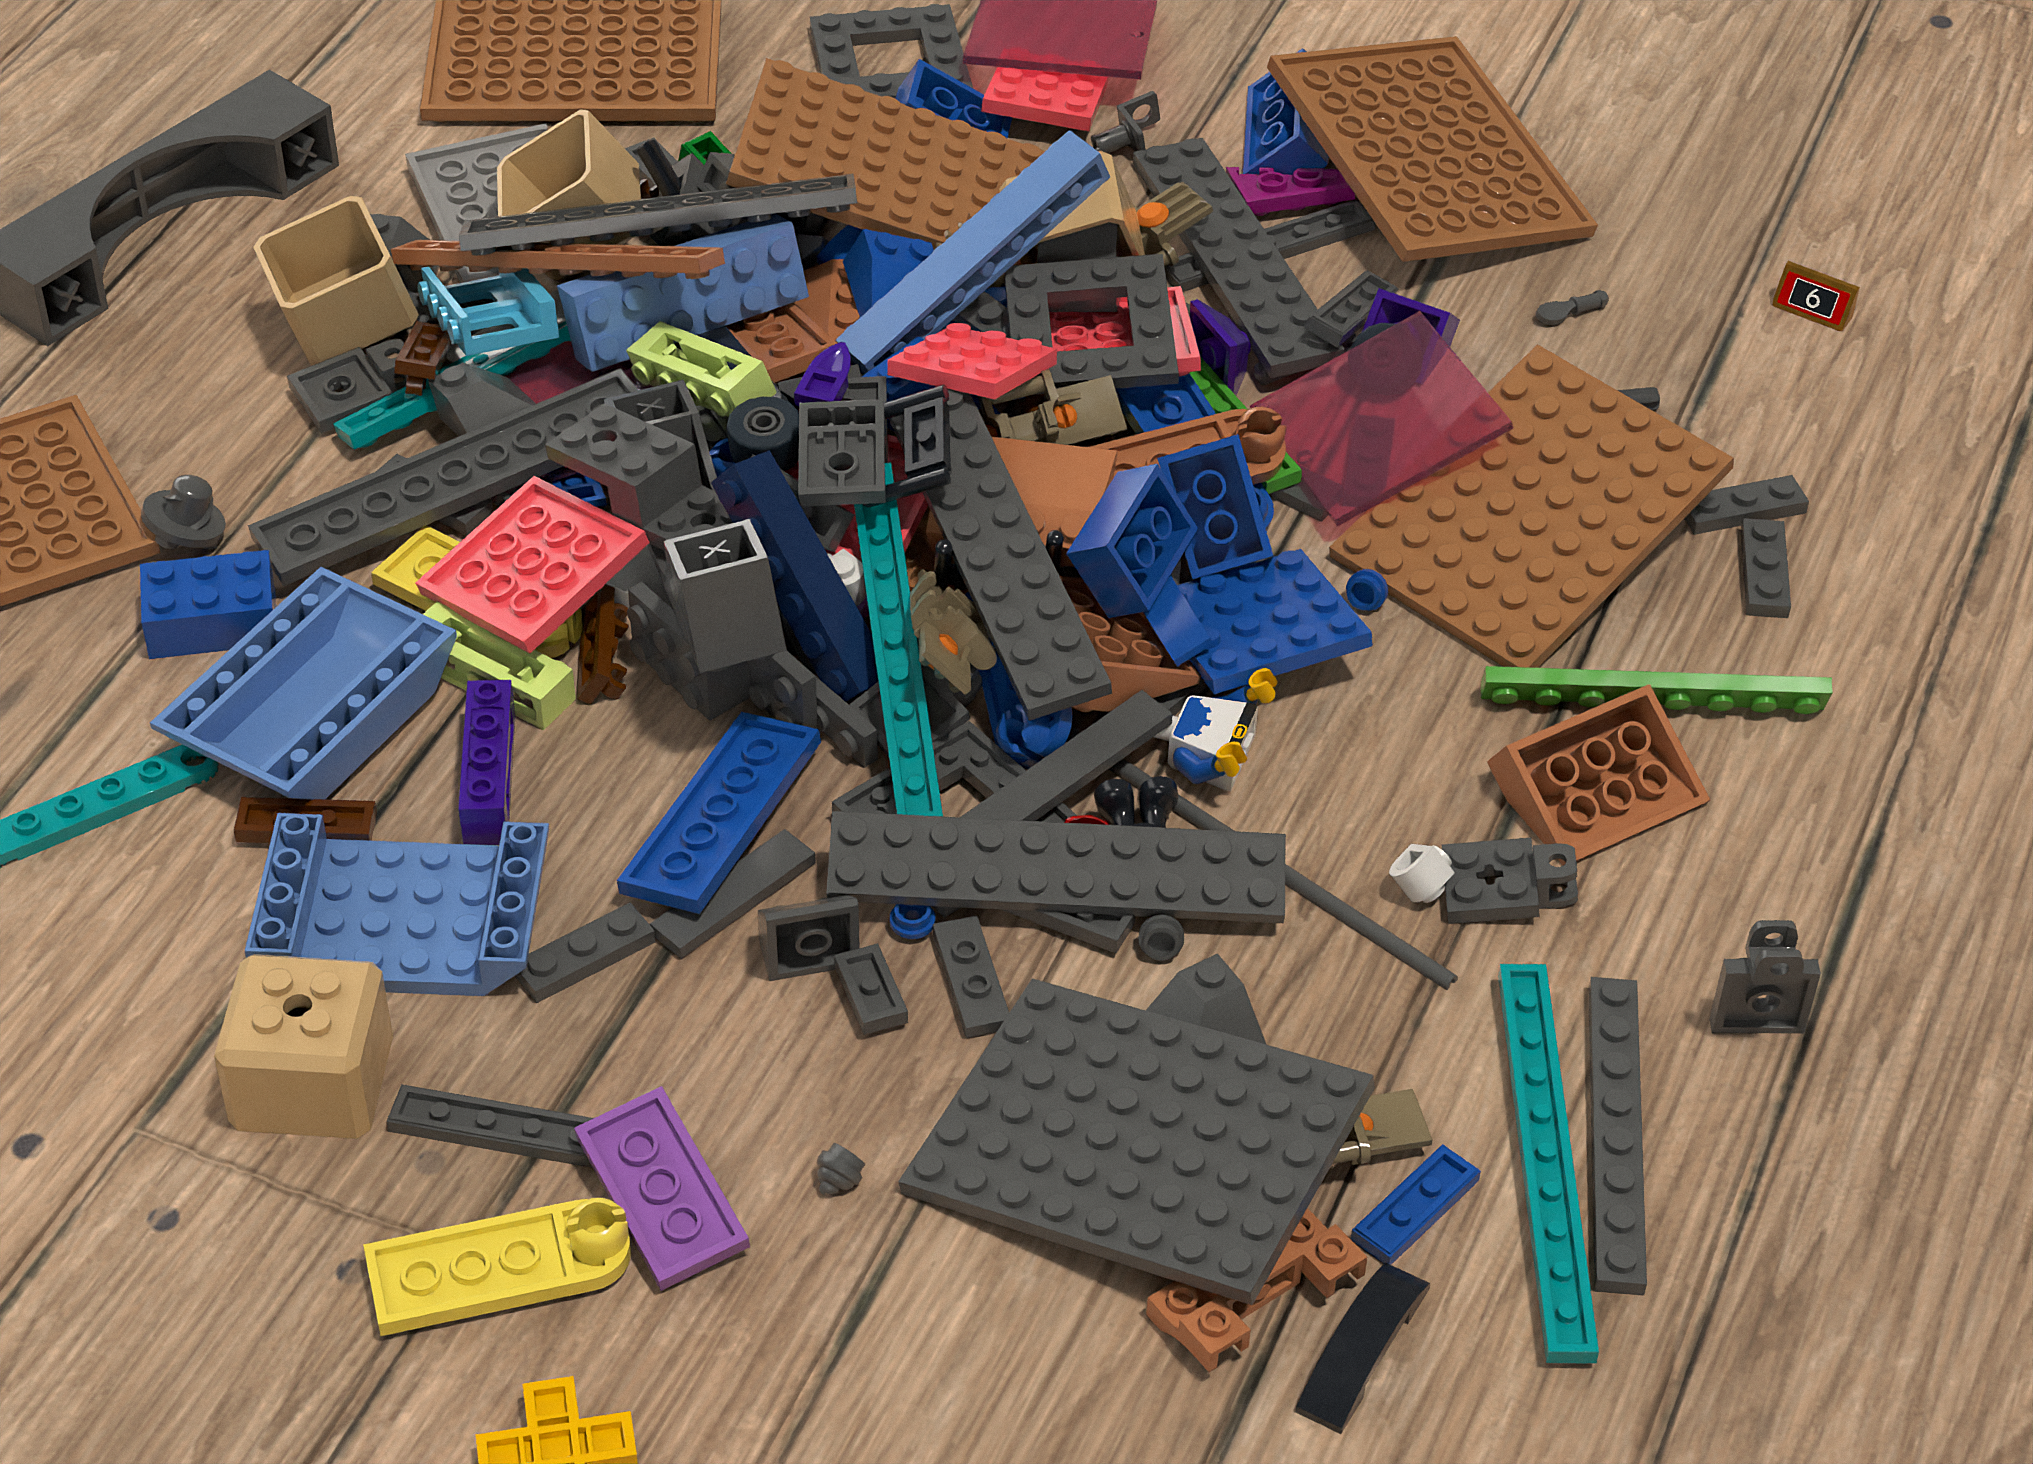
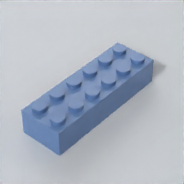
(615, 311)

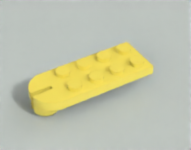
(420, 554)
(497, 1263)

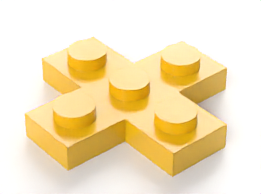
(557, 1434)

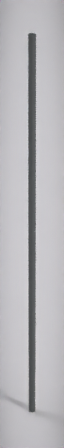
(1305, 887)

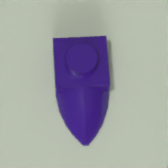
(825, 376)

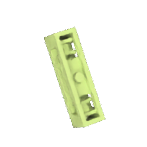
(701, 366)
(488, 657)

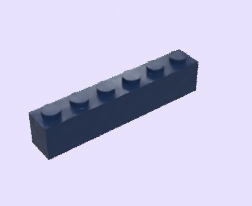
(802, 576)

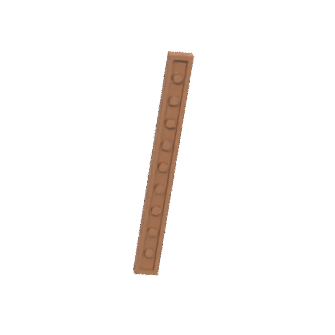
(569, 259)

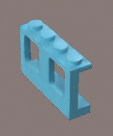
(517, 301)

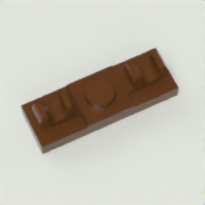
(422, 355)
(598, 643)

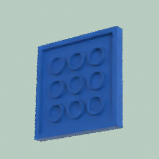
(1270, 617)

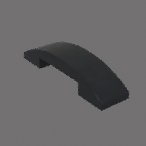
(1360, 1345)

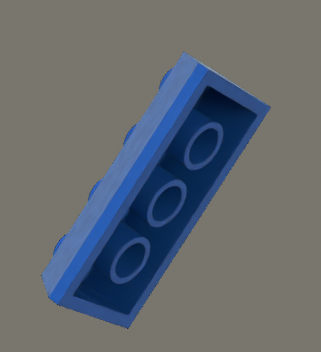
(1277, 133)

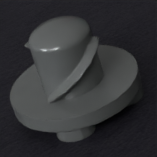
(184, 515)

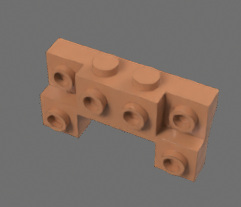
(1213, 1322)

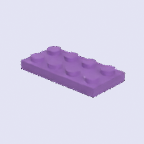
(663, 1186)

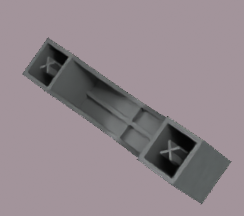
(251, 142)
(717, 575)

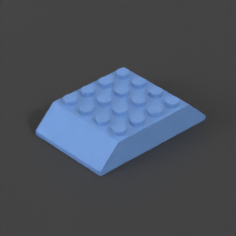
(312, 687)

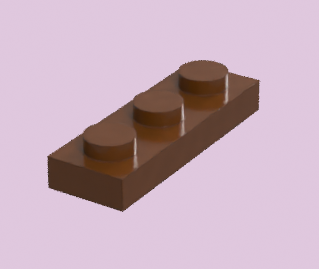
(341, 817)

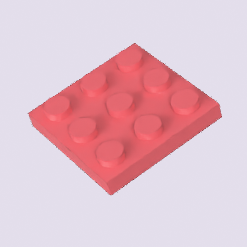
(1045, 96)
(972, 361)

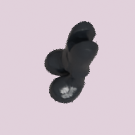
(1155, 801)

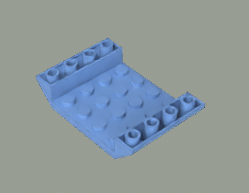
(419, 911)

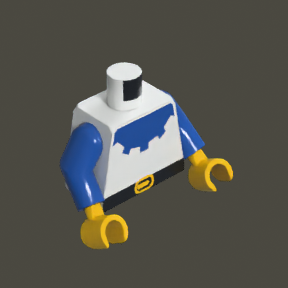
(1215, 733)

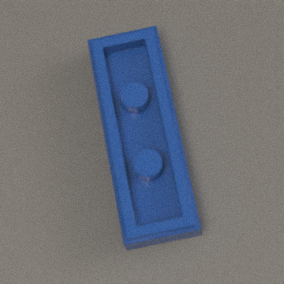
(1415, 1205)

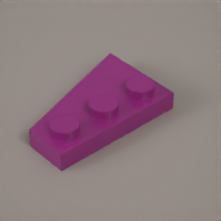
(1276, 191)

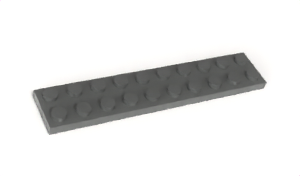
(643, 215)
(1240, 260)
(426, 484)
(1011, 572)
(1057, 867)

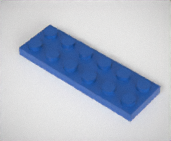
(719, 812)

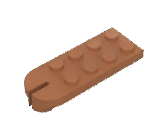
(782, 340)
(1257, 429)

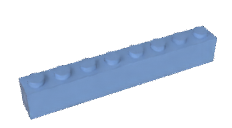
(978, 252)

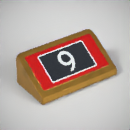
(1816, 296)

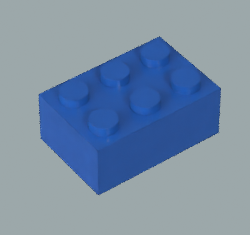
(1223, 504)
(1132, 541)
(204, 602)

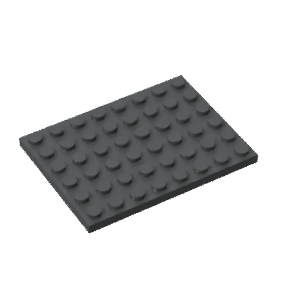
(1140, 1139)

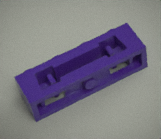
(486, 761)

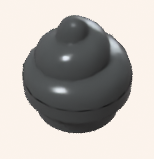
(1161, 937)
(838, 1169)

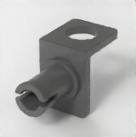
(1129, 130)

